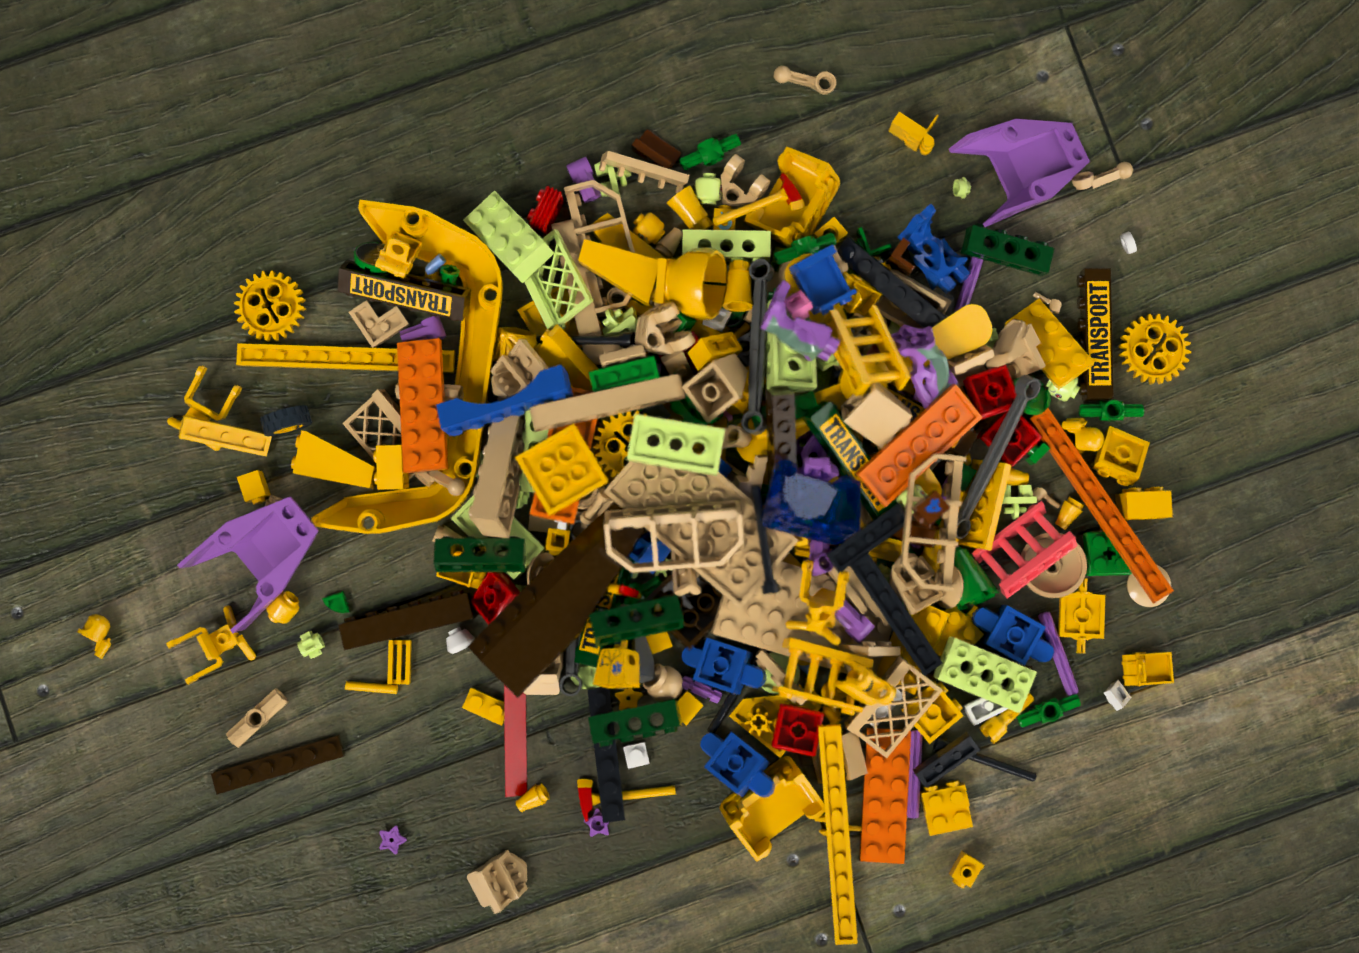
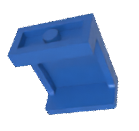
(822, 281)

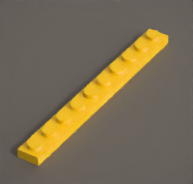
(326, 357)
(838, 834)

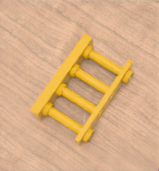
(854, 363)
(817, 653)

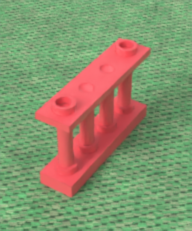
(1044, 557)

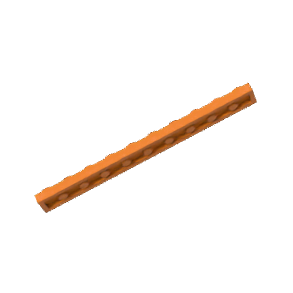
(1101, 506)

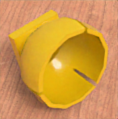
(683, 280)

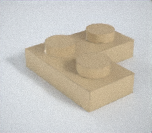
(376, 328)

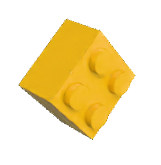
(1139, 505)

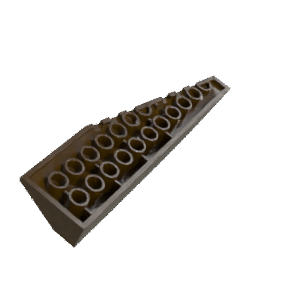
(553, 607)

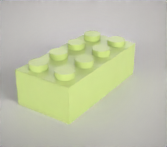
(508, 236)

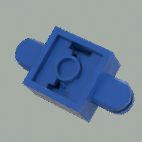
(1013, 634)
(724, 666)
(737, 765)

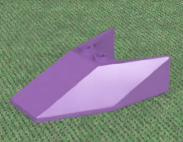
(1029, 158)
(269, 545)

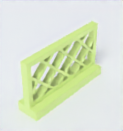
(542, 294)

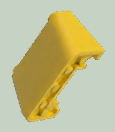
(816, 185)
(760, 819)

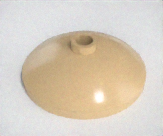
(1067, 575)

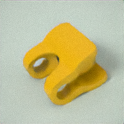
(865, 685)

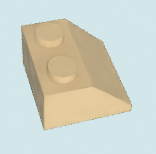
(853, 758)

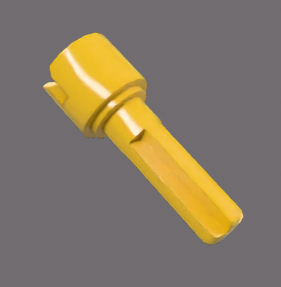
(997, 725)

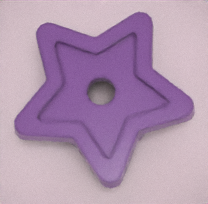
(594, 828)
(387, 844)

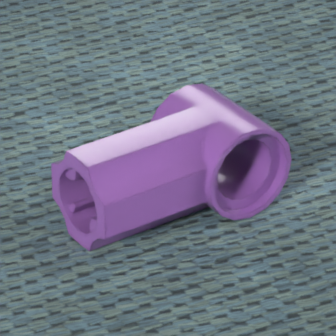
(581, 172)
(428, 329)
(817, 555)
(856, 624)

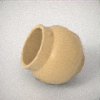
(666, 684)

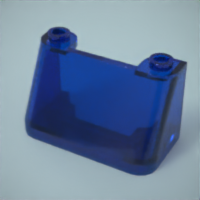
(812, 506)

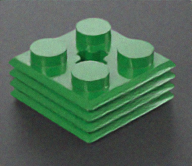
(1098, 564)

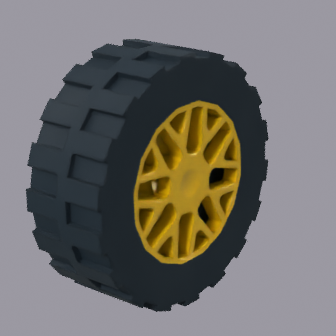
(286, 420)

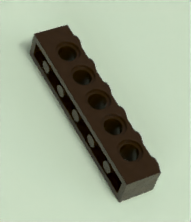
(780, 427)

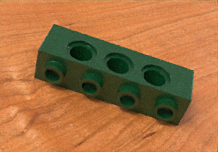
(975, 247)
(488, 562)
(627, 629)
(600, 723)

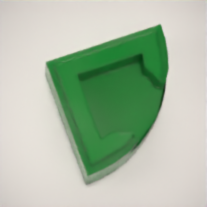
(337, 602)

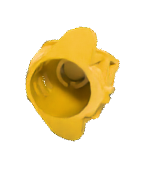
(507, 339)

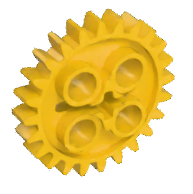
(253, 314)
(1170, 361)
(614, 459)

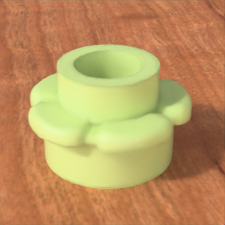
(961, 187)

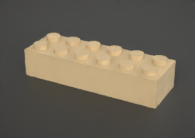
(499, 478)

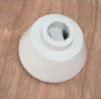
(458, 640)

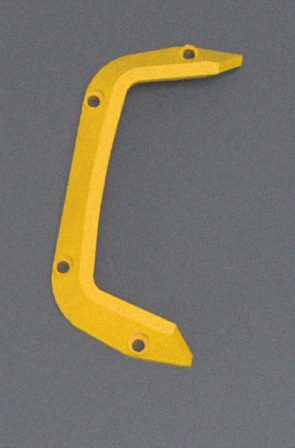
(477, 344)

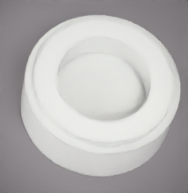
(1128, 242)

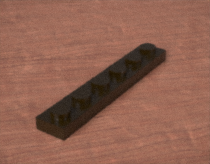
(277, 764)

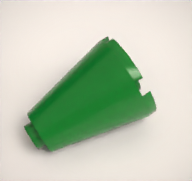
(977, 585)

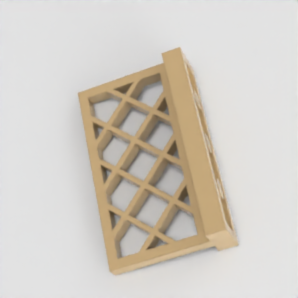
(386, 406)
(893, 676)

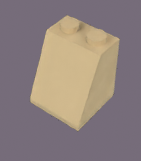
(717, 386)
(876, 414)

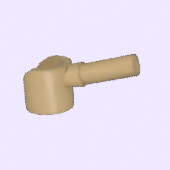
(1054, 304)
(1041, 493)

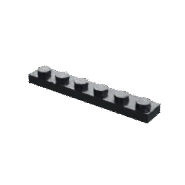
(889, 284)
(896, 614)
(607, 762)

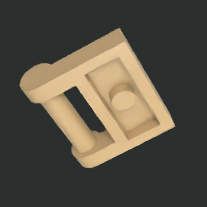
(600, 505)

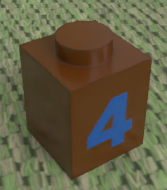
(930, 508)

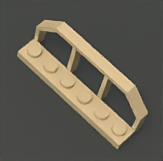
(581, 228)
(673, 514)
(947, 534)

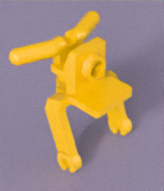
(200, 411)
(821, 605)
(216, 643)

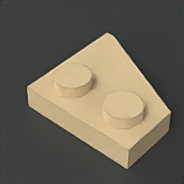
(870, 648)

